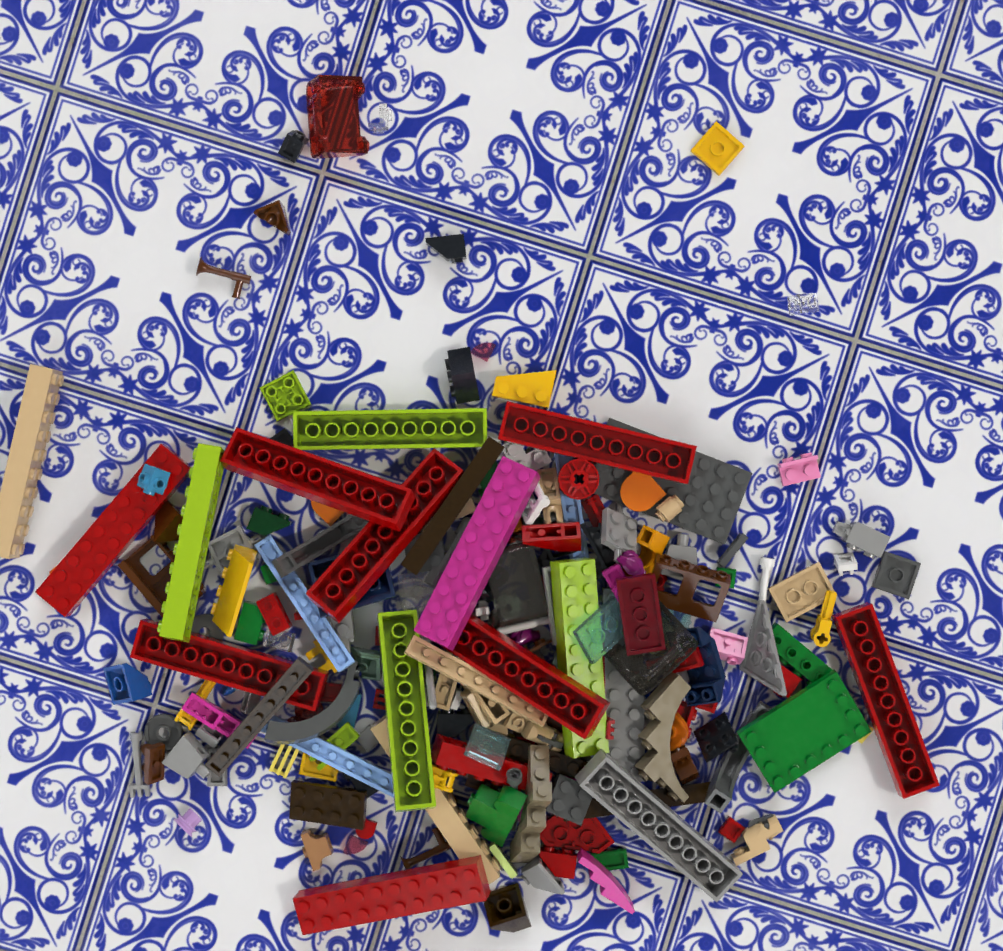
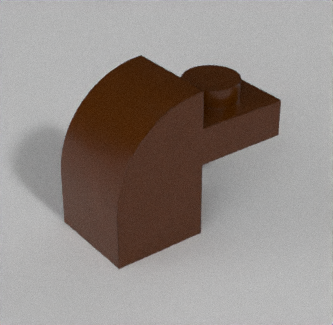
(684, 765)

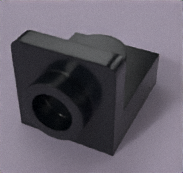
(293, 145)

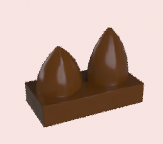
(153, 766)

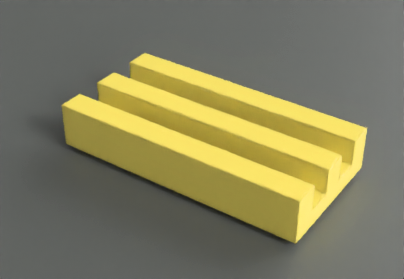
(278, 771)

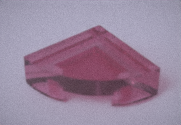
(483, 350)
(354, 845)

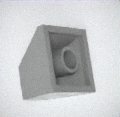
(541, 877)

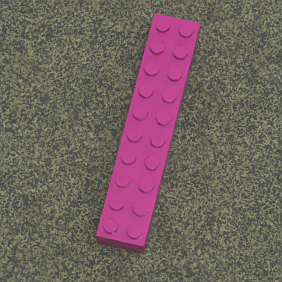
(477, 553)

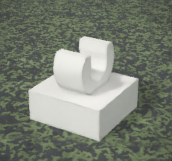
(845, 562)
(456, 700)

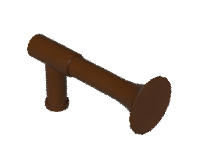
(238, 277)
(442, 847)

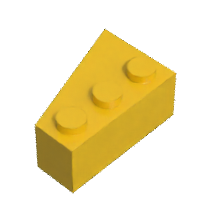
(526, 388)

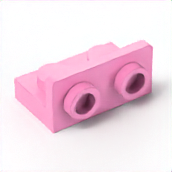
(799, 470)
(730, 646)

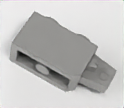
(862, 537)
(345, 629)

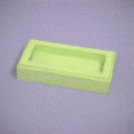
(503, 860)

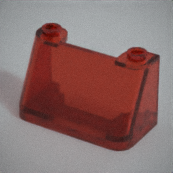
(335, 116)

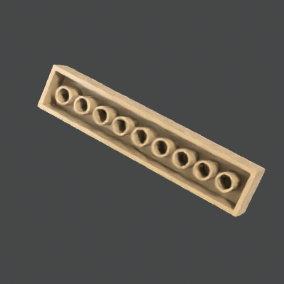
(26, 457)
(450, 819)

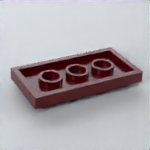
(640, 614)

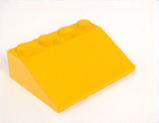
(233, 588)

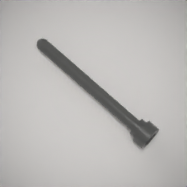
(514, 778)

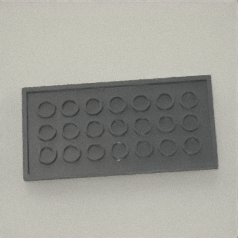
(708, 498)

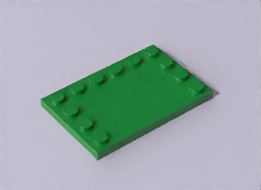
(804, 731)

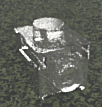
(385, 117)
(803, 303)
(281, 641)

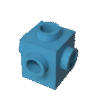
(153, 480)

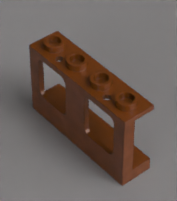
(692, 574)
(150, 586)

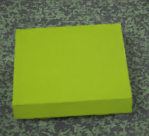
(285, 395)

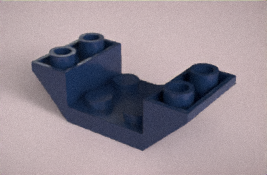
(709, 680)

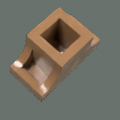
(316, 847)

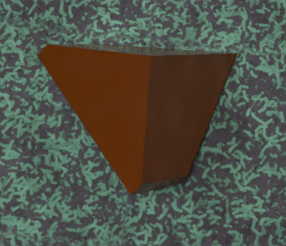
(274, 215)
(167, 523)

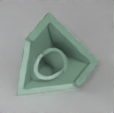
(369, 662)

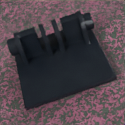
(716, 737)

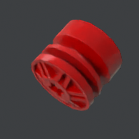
(578, 467)

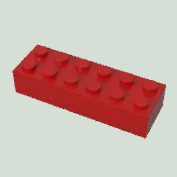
(449, 754)

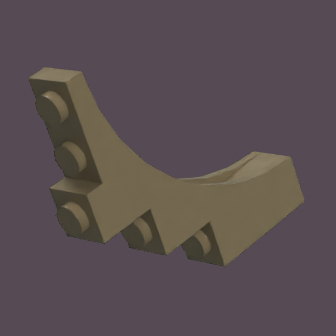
(655, 737)
(526, 841)

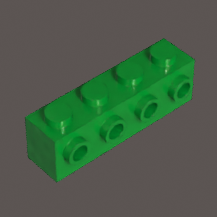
(798, 656)

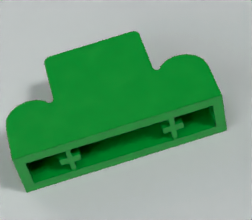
(495, 811)

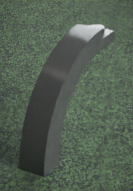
(318, 544)
(321, 723)
(729, 767)

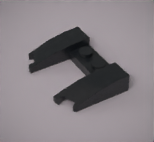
(604, 554)

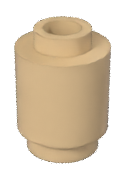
(669, 508)

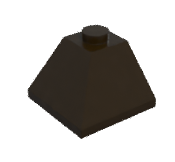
(507, 909)

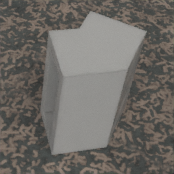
(249, 702)
(207, 737)

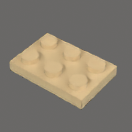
(800, 591)

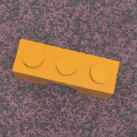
(651, 543)

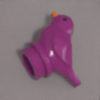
(631, 563)
(525, 636)

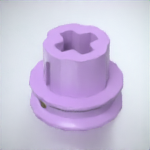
(188, 821)

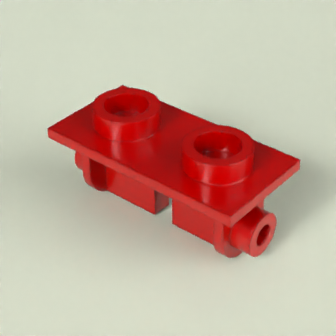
(593, 507)

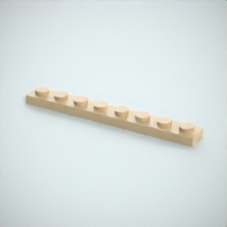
(472, 678)

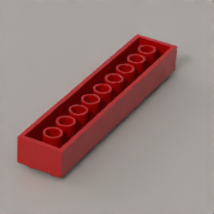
(597, 442)
(318, 479)
(110, 535)
(379, 546)
(224, 664)
(530, 677)
(885, 700)
(392, 895)

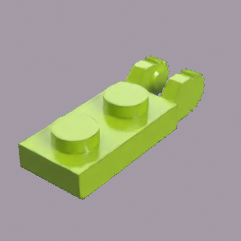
(342, 738)

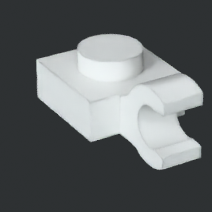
(482, 610)

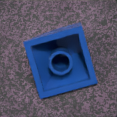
(126, 683)

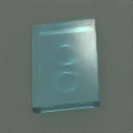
(600, 631)

